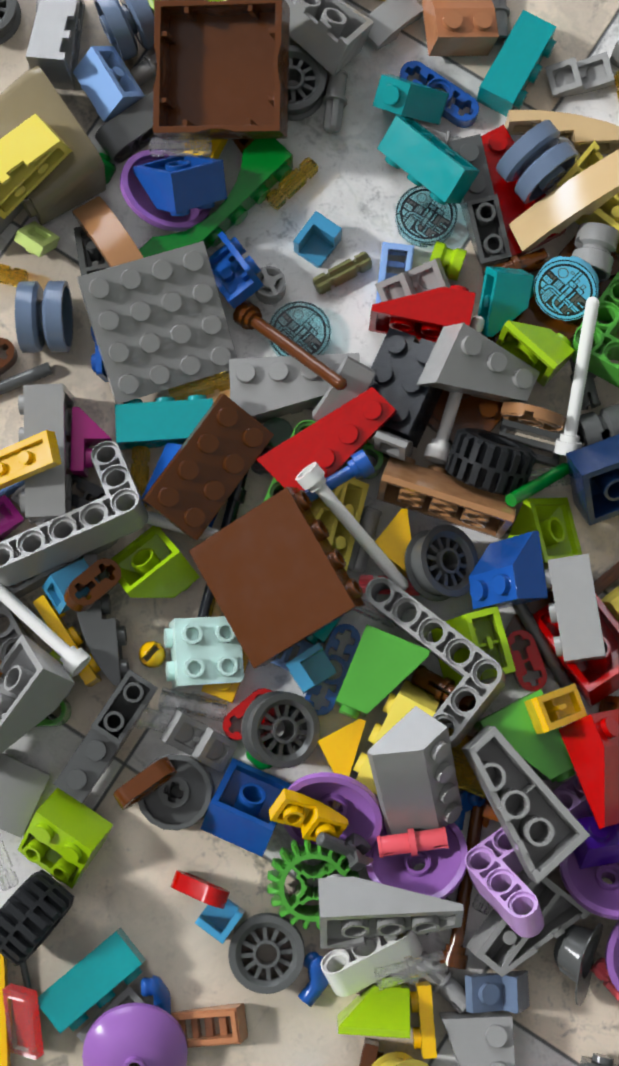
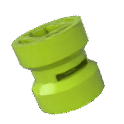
(451, 259)

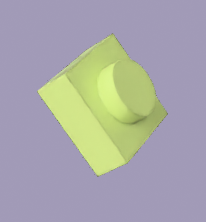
(36, 239)

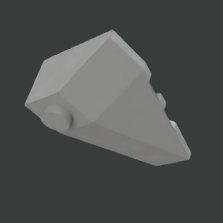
(29, 689)
(366, 909)

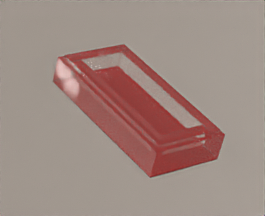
(23, 1021)

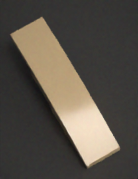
(576, 128)
(568, 202)

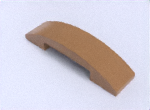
(106, 232)

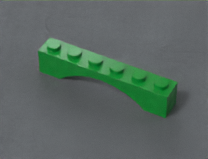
(261, 168)

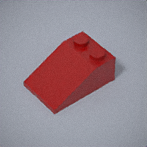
(424, 312)
(596, 677)
(595, 757)

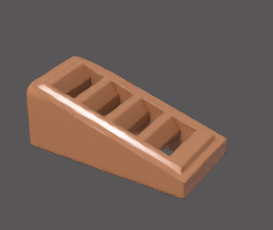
(238, 1024)

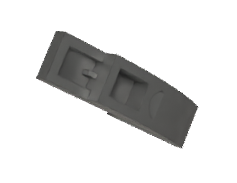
(481, 205)
(104, 635)
(106, 736)

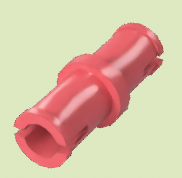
(412, 842)

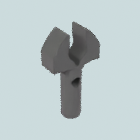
(352, 847)

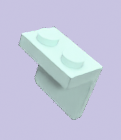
(202, 652)

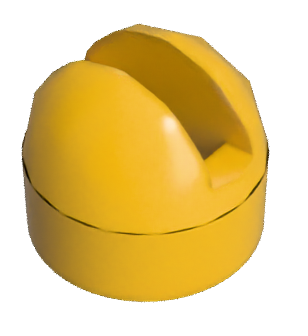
(157, 658)

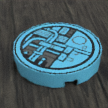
(565, 286)

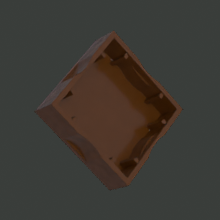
(221, 69)

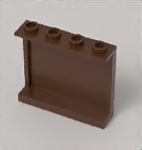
(276, 575)

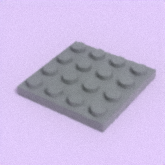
(158, 321)

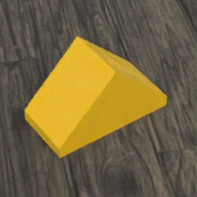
(395, 540)
(555, 709)
(342, 747)

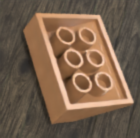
(444, 497)

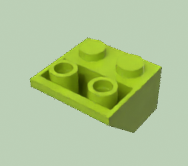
(486, 632)
(64, 837)

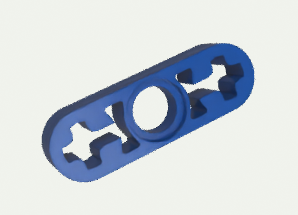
(437, 81)
(349, 650)

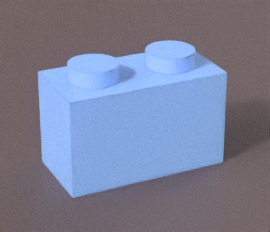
(107, 81)

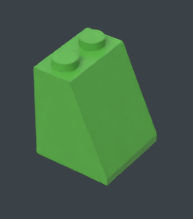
(376, 670)
(543, 751)

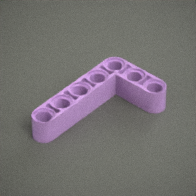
(494, 868)

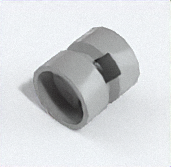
(595, 244)

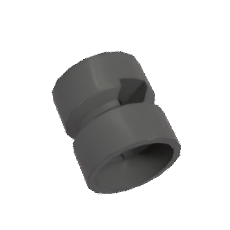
(596, 427)

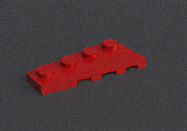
(495, 146)
(329, 439)

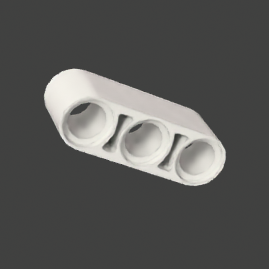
(353, 967)

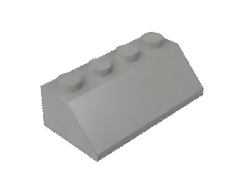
(415, 775)

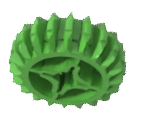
(295, 860)

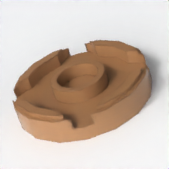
(533, 416)

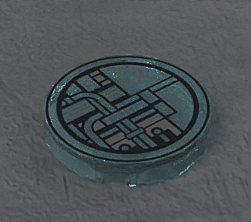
(424, 220)
(304, 325)

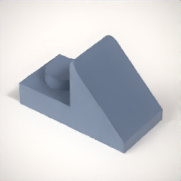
(496, 993)

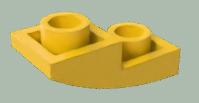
(308, 814)

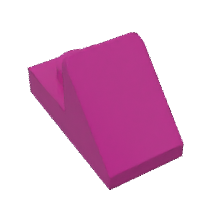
(84, 434)

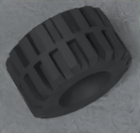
(490, 461)
(31, 916)

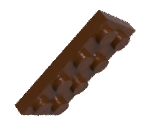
(208, 467)

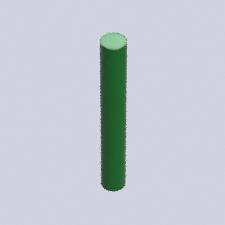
(537, 485)

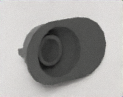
(575, 956)

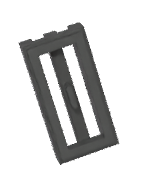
(535, 432)

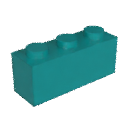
(517, 64)
(427, 160)
(158, 421)
(91, 981)

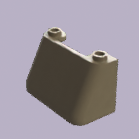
(80, 173)

